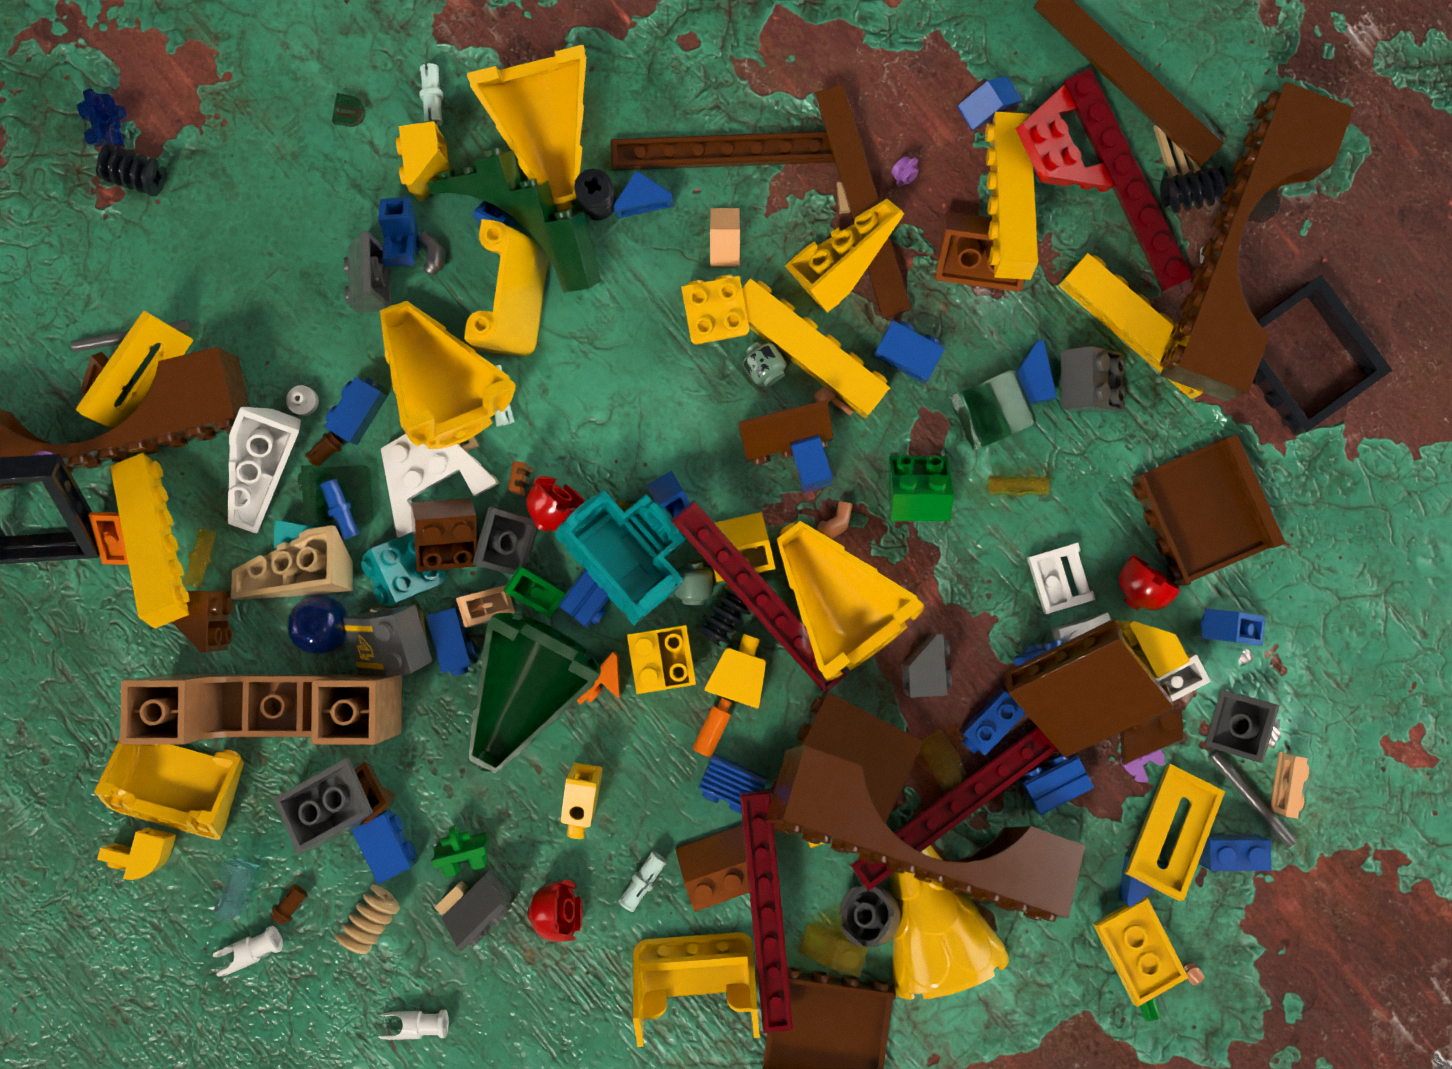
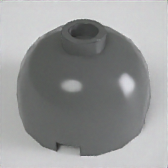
(869, 916)

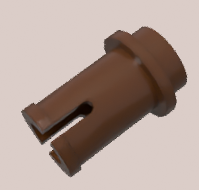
(324, 449)
(288, 905)

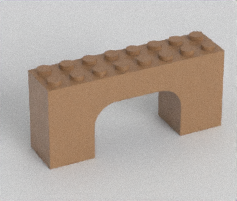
(206, 706)

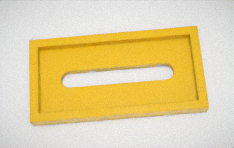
(146, 332)
(1203, 807)

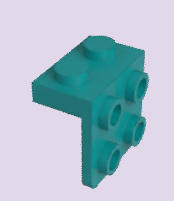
(395, 572)

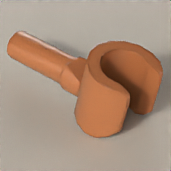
(827, 393)
(1194, 973)

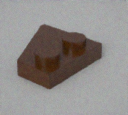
(1151, 735)

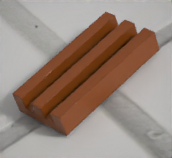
(521, 478)

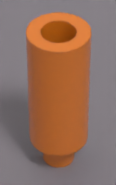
(713, 728)

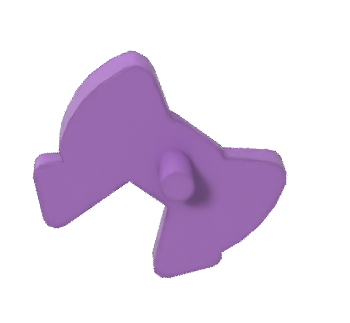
(1136, 767)

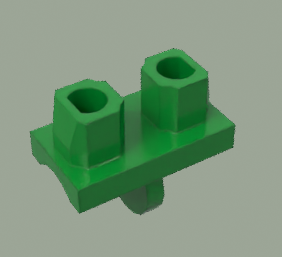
(458, 848)

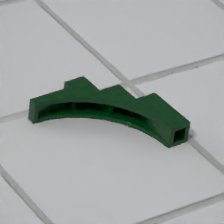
(559, 233)

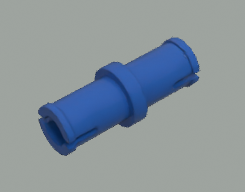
(339, 509)

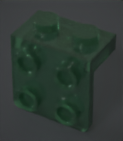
(993, 410)
(354, 484)

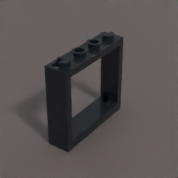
(1350, 336)
(68, 499)

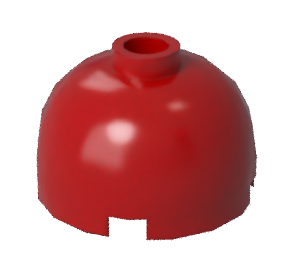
(551, 504)
(1146, 586)
(556, 912)

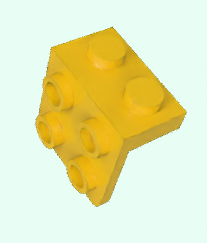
(715, 309)

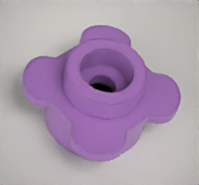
(905, 171)

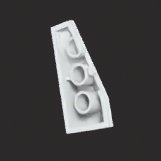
(257, 456)

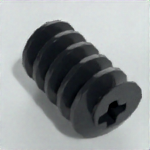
(130, 170)
(1194, 188)
(595, 194)
(724, 617)

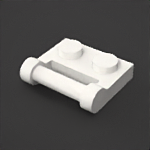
(1052, 580)

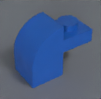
(399, 231)

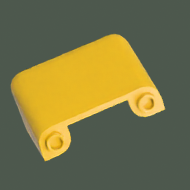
(518, 296)
(172, 786)

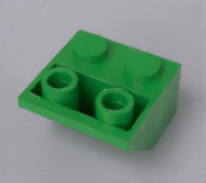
(920, 488)

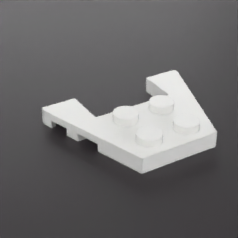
(416, 469)

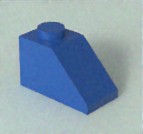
(1036, 375)
(669, 494)
(1233, 627)

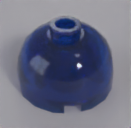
(317, 624)

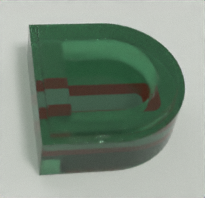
(348, 111)

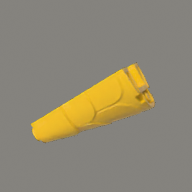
(540, 116)
(439, 381)
(842, 600)
(940, 940)

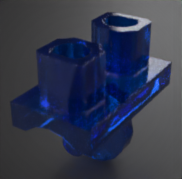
(104, 118)

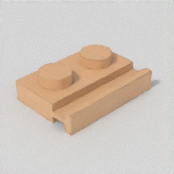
(1288, 784)

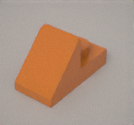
(109, 537)
(608, 677)

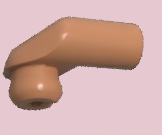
(837, 524)

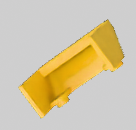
(693, 968)

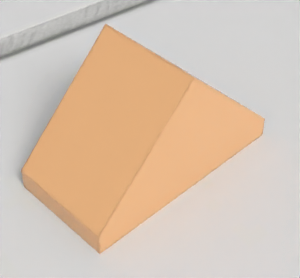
(724, 237)
(481, 606)

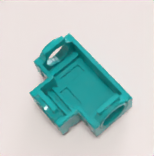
(625, 551)

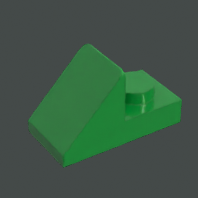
(534, 591)

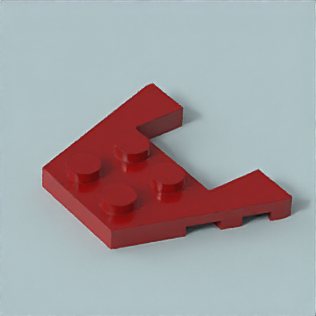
(1052, 149)

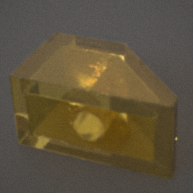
(833, 949)

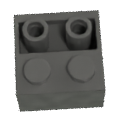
(1092, 380)
(925, 668)
(480, 905)

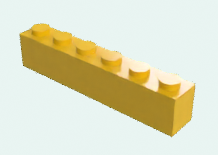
(1011, 199)
(1122, 311)
(811, 350)
(149, 541)

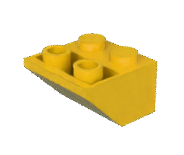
(423, 156)
(751, 539)
(1156, 648)
(661, 659)

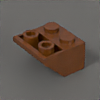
(444, 534)
(207, 620)

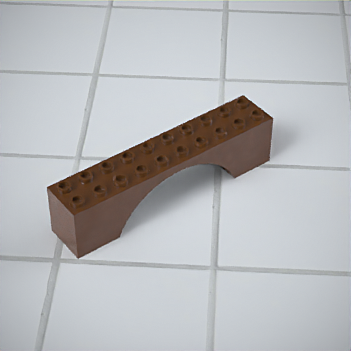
(1218, 337)
(187, 401)
(831, 805)

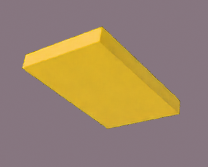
(1140, 951)

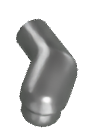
(435, 253)

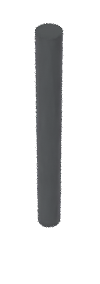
(117, 338)
(1252, 798)

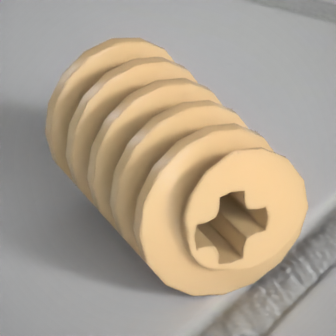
(370, 922)

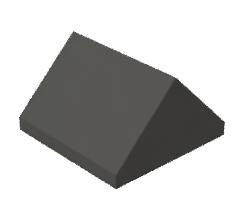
(504, 541)
(1242, 726)

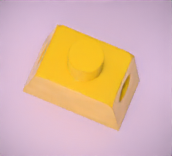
(739, 673)
(580, 798)

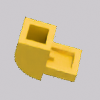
(148, 853)

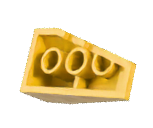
(837, 264)

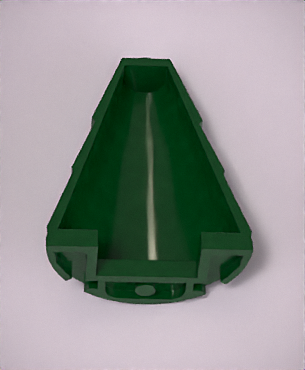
(524, 686)

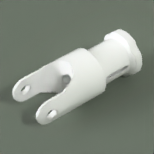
(249, 950)
(419, 1024)

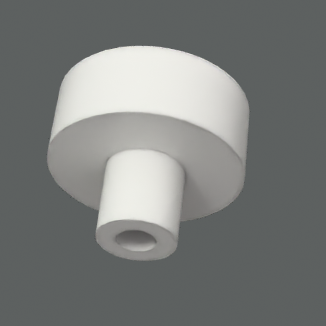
(302, 400)

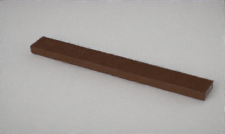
(1130, 78)
(720, 151)
(860, 194)

